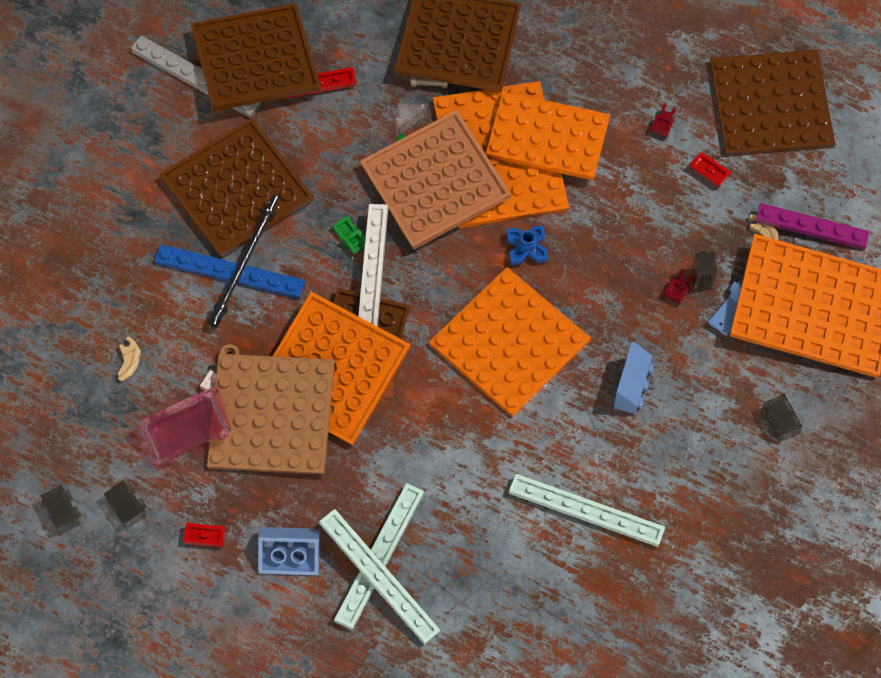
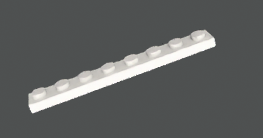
(373, 263)

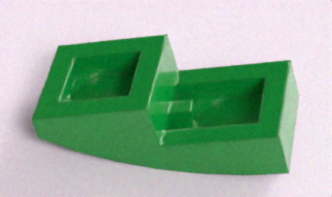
(349, 235)

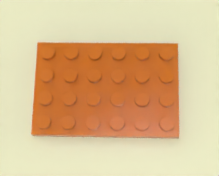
(548, 135)

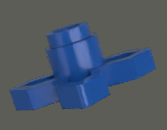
(527, 244)

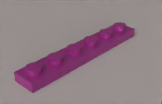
(812, 226)

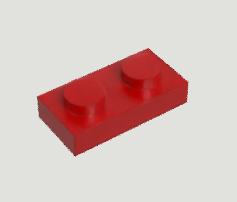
(710, 169)
(204, 535)

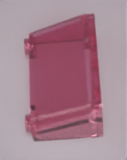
(187, 424)

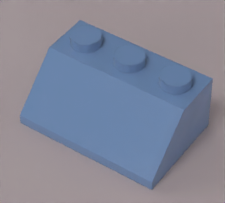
(634, 380)
(288, 551)

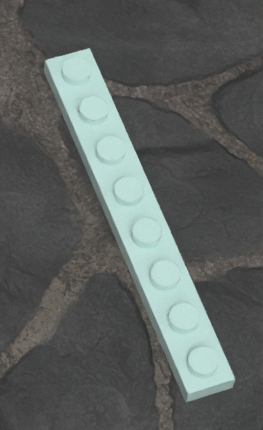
(587, 510)
(383, 550)
(379, 576)

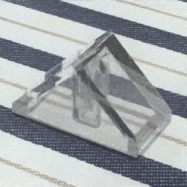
(408, 116)

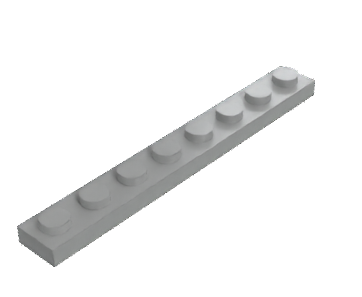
(180, 68)

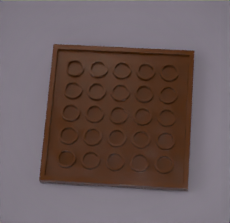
(459, 41)
(255, 57)
(772, 102)
(231, 182)

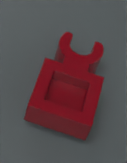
(663, 123)
(678, 288)

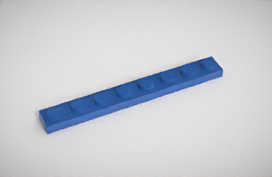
(225, 269)

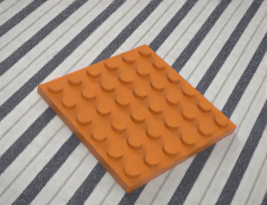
(510, 342)
(362, 356)

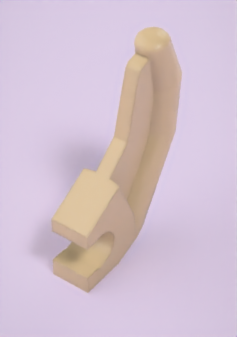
(764, 230)
(131, 359)

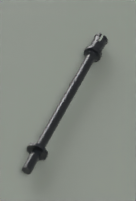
(221, 307)

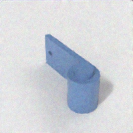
(723, 318)

